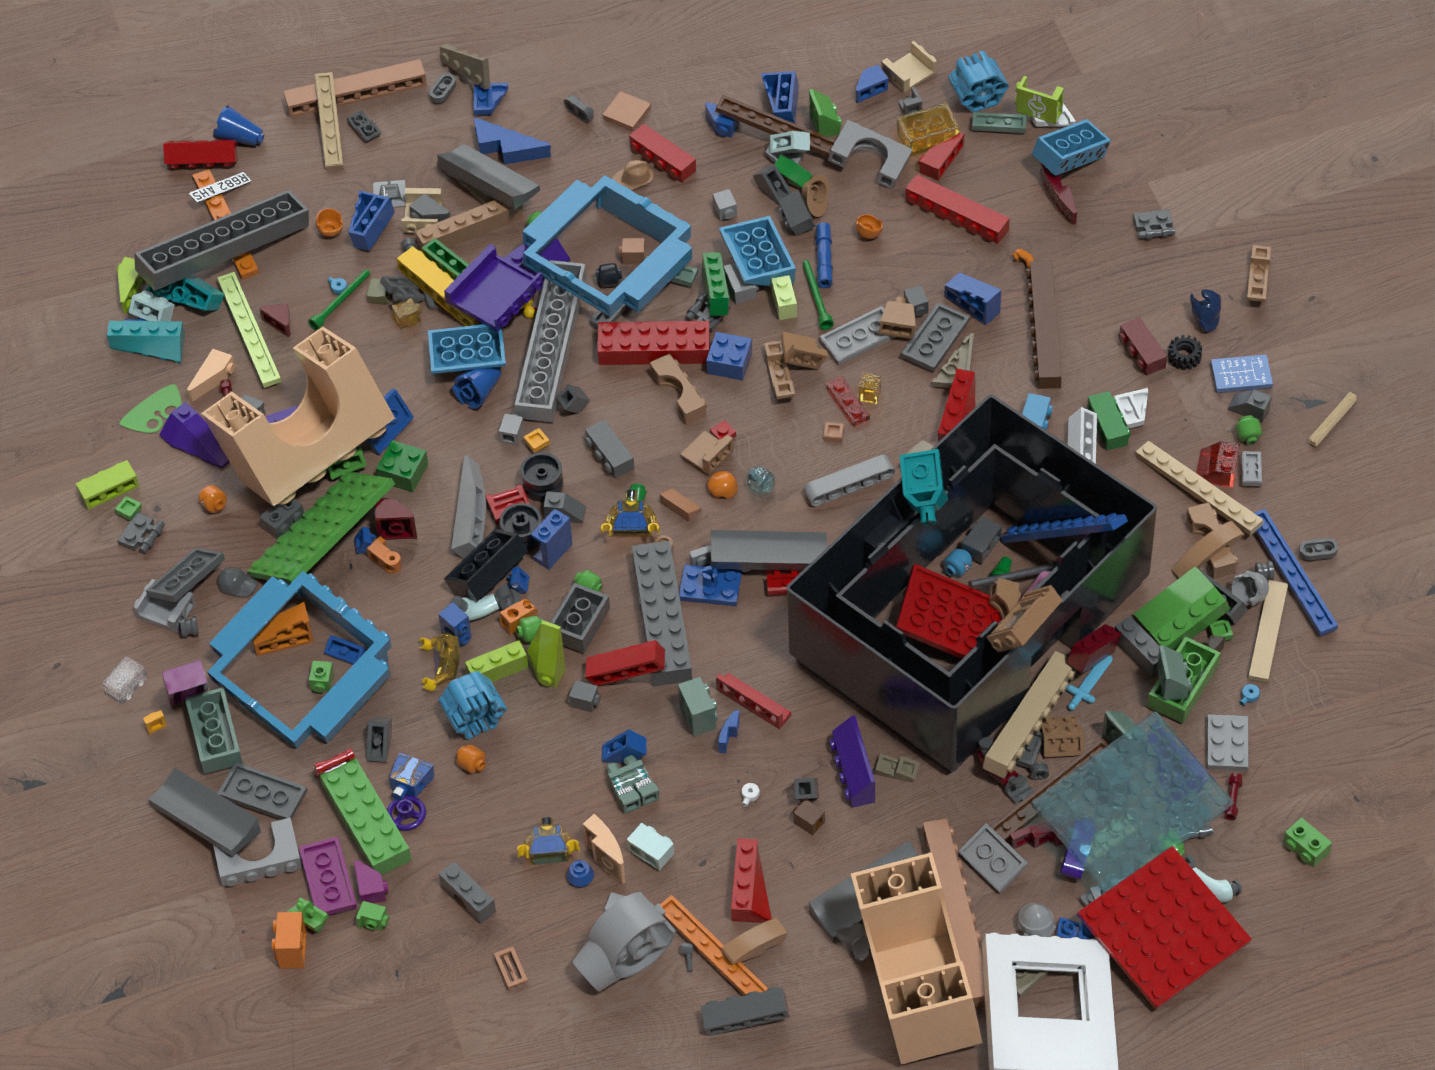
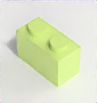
(784, 297)

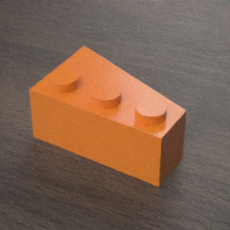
(284, 631)

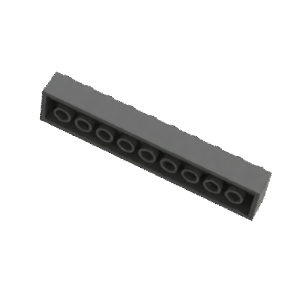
(221, 239)

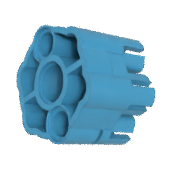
(978, 84)
(471, 702)

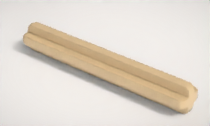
(1332, 419)

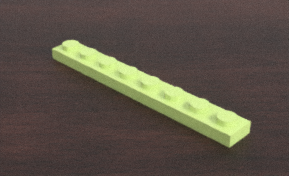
(249, 330)

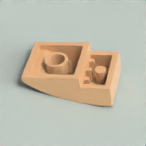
(604, 848)

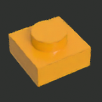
(536, 440)
(154, 721)

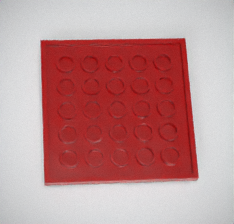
(1164, 927)

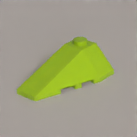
(547, 654)

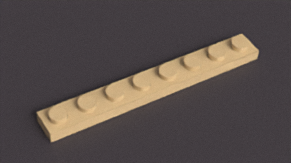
(1199, 487)

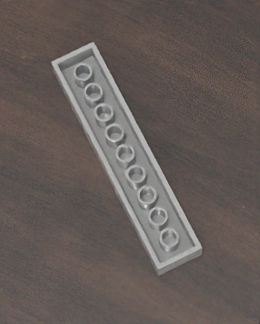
(549, 348)

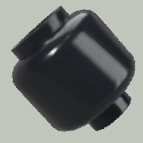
(608, 275)

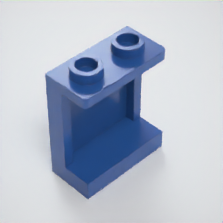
(554, 538)

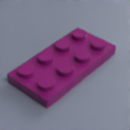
(327, 876)

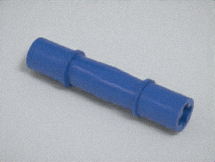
(824, 255)

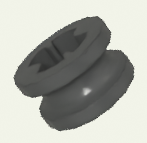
(1039, 770)

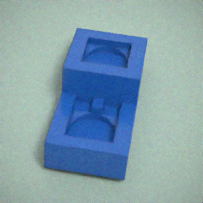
(729, 729)

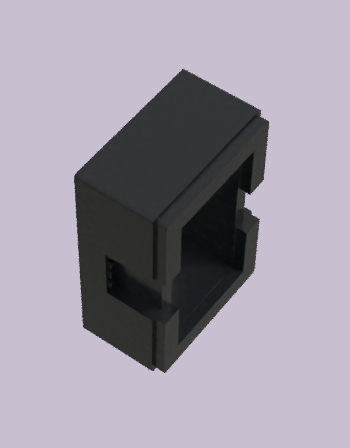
(986, 462)

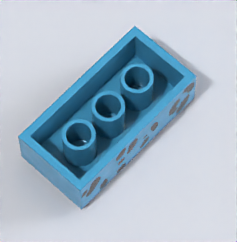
(1071, 147)

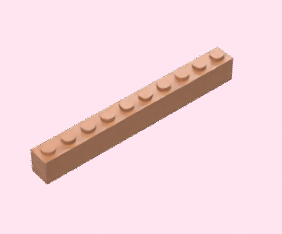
(939, 841)

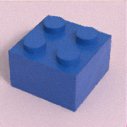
(729, 356)

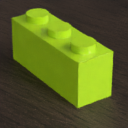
(107, 484)
(499, 662)

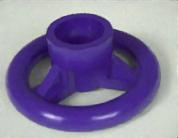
(406, 804)

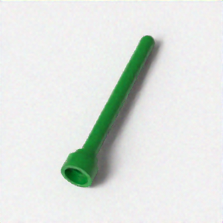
(825, 320)
(317, 321)

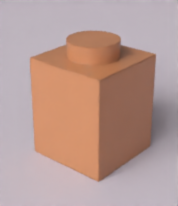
(632, 250)

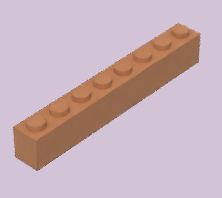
(359, 87)

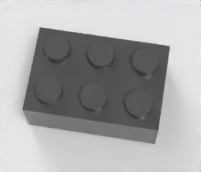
(581, 616)

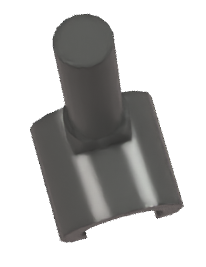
(687, 949)

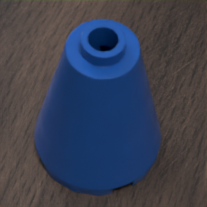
(237, 127)
(476, 385)

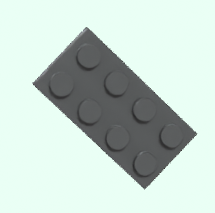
(935, 337)
(185, 574)
(262, 792)

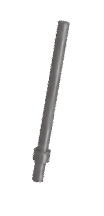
(1013, 575)

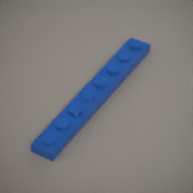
(1295, 575)

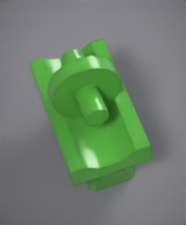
(313, 916)

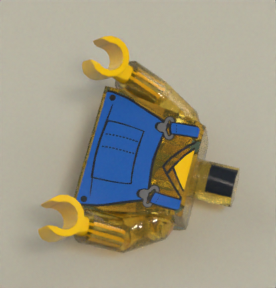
(630, 517)
(445, 659)
(548, 844)

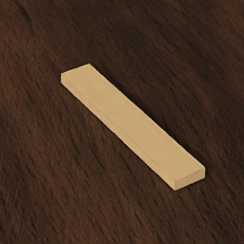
(329, 120)
(1268, 631)

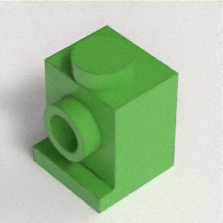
(372, 916)

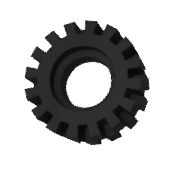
(1184, 360)

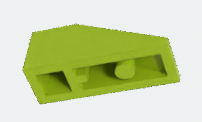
(129, 282)

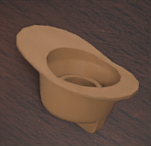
(634, 175)
(816, 194)

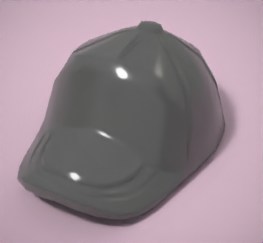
(235, 582)

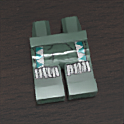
(632, 784)

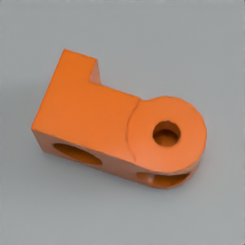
(382, 556)
(510, 616)

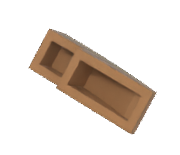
(755, 941)

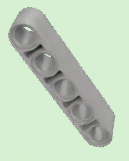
(849, 480)

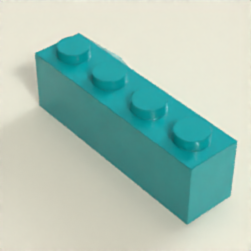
(191, 292)
(149, 338)

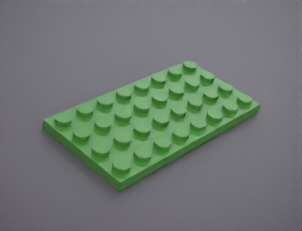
(321, 527)

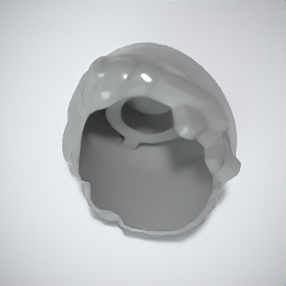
(1250, 587)
(1036, 920)

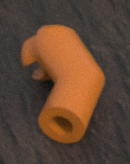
(1022, 254)

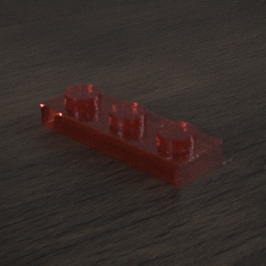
(848, 401)

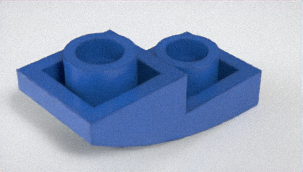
(1070, 929)

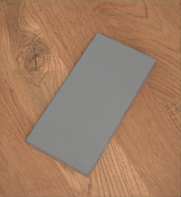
(855, 337)

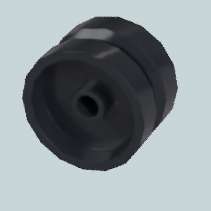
(541, 474)
(522, 520)

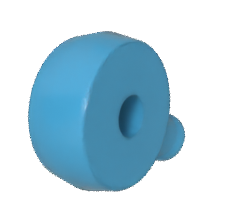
(337, 285)
(1250, 693)

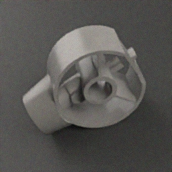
(624, 941)

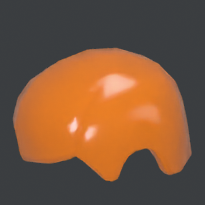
(329, 222)
(868, 226)
(722, 484)

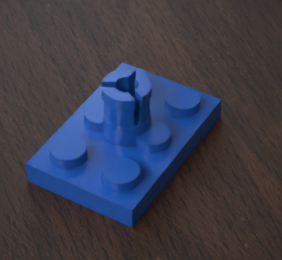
(402, 418)
(710, 585)

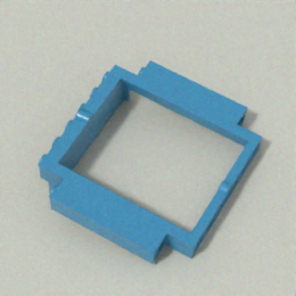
(636, 210)
(345, 696)

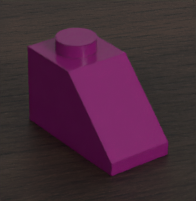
(370, 883)

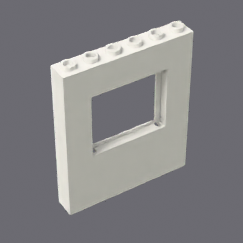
(1048, 1042)

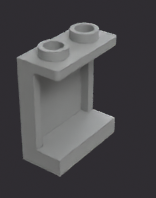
(163, 612)

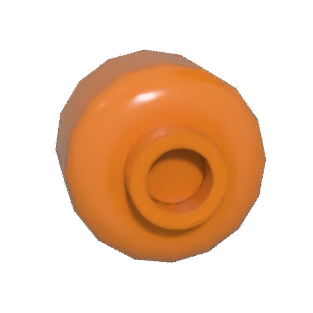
(212, 499)
(471, 758)

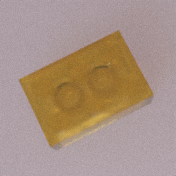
(927, 128)

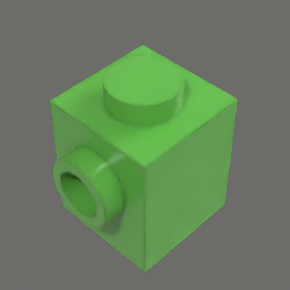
(321, 676)

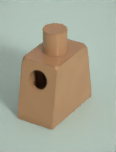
(898, 319)

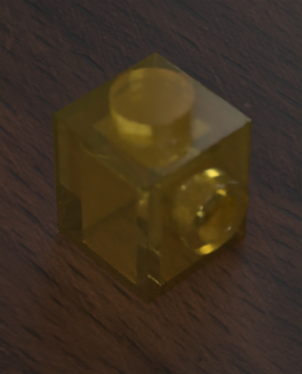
(407, 313)
(870, 387)

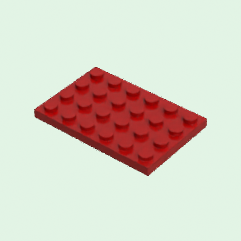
(944, 612)

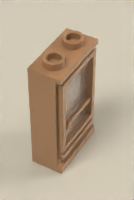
(1024, 619)

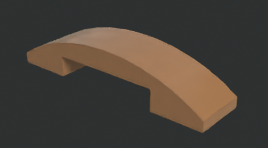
(1258, 273)
(778, 370)
(1207, 547)

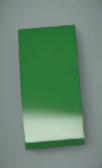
(793, 172)

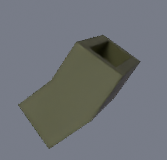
(377, 293)

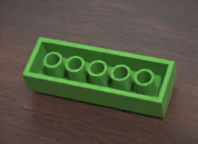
(365, 817)

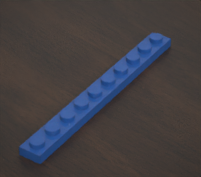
(1064, 528)

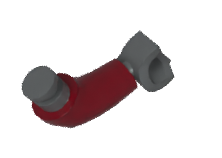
(1015, 784)

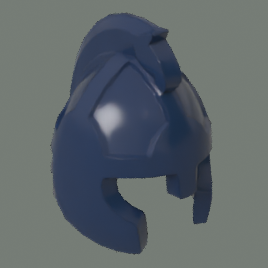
(1207, 310)

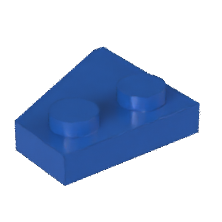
(487, 100)

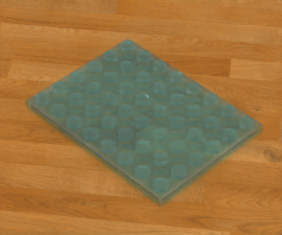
(1132, 802)

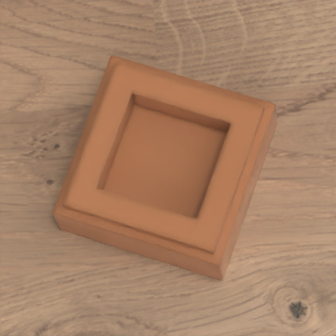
(833, 432)

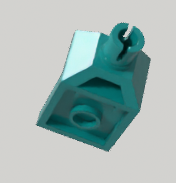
(923, 483)

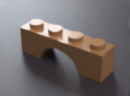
(668, 373)
(1202, 521)
(1004, 595)

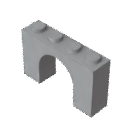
(857, 137)
(282, 858)

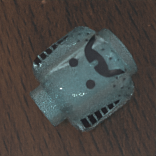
(760, 479)

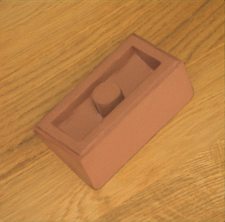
(679, 504)

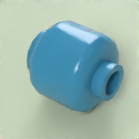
(957, 563)

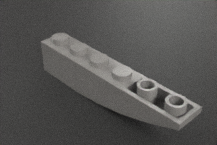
(470, 509)

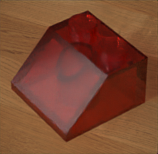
(1219, 463)

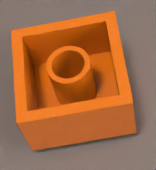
(290, 940)

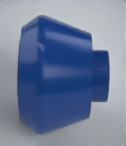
(580, 873)

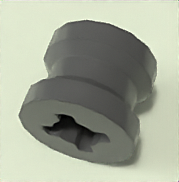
(1266, 569)
(189, 626)

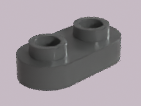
(440, 90)
(579, 109)
(1318, 549)

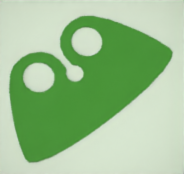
(143, 412)

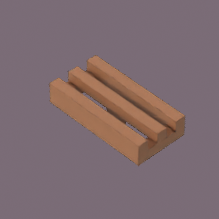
(516, 982)

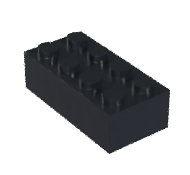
(486, 565)

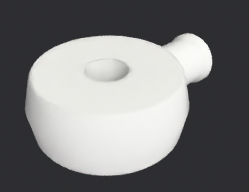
(750, 793)

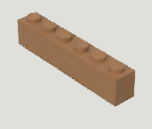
(469, 224)

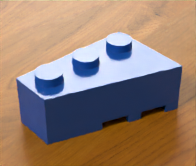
(782, 93)
(370, 219)
(974, 297)

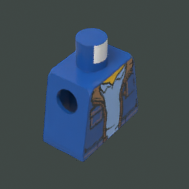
(409, 776)

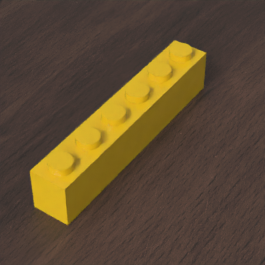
(430, 280)

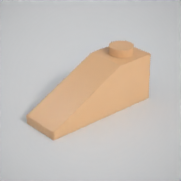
(214, 369)

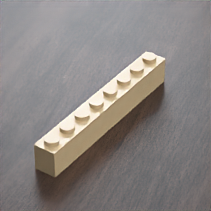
(1029, 715)

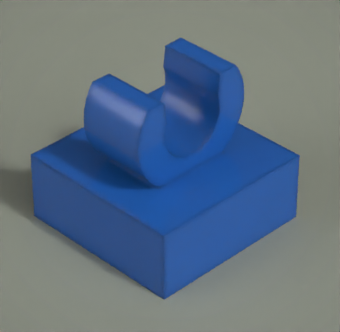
(363, 540)
(518, 580)

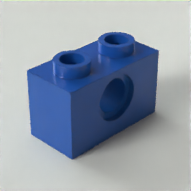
(456, 623)

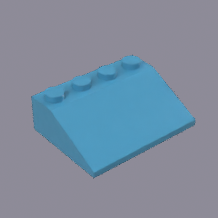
(758, 251)
(465, 348)

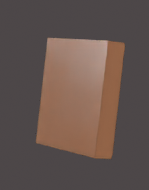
(626, 111)

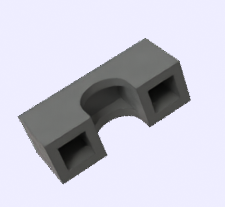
(459, 883)

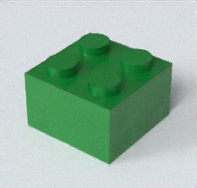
(403, 464)

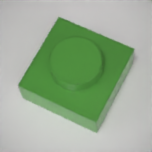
(128, 508)
(1221, 628)

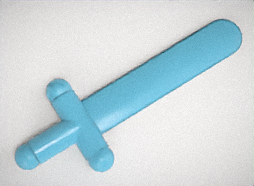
(1089, 682)

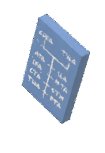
(1241, 373)

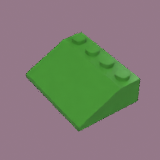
(1182, 609)

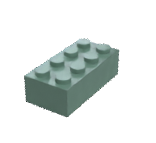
(213, 730)

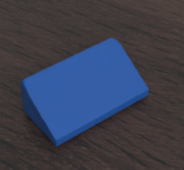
(344, 649)

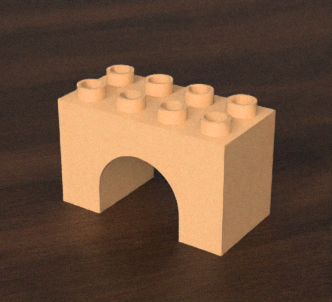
(334, 417)
(916, 958)

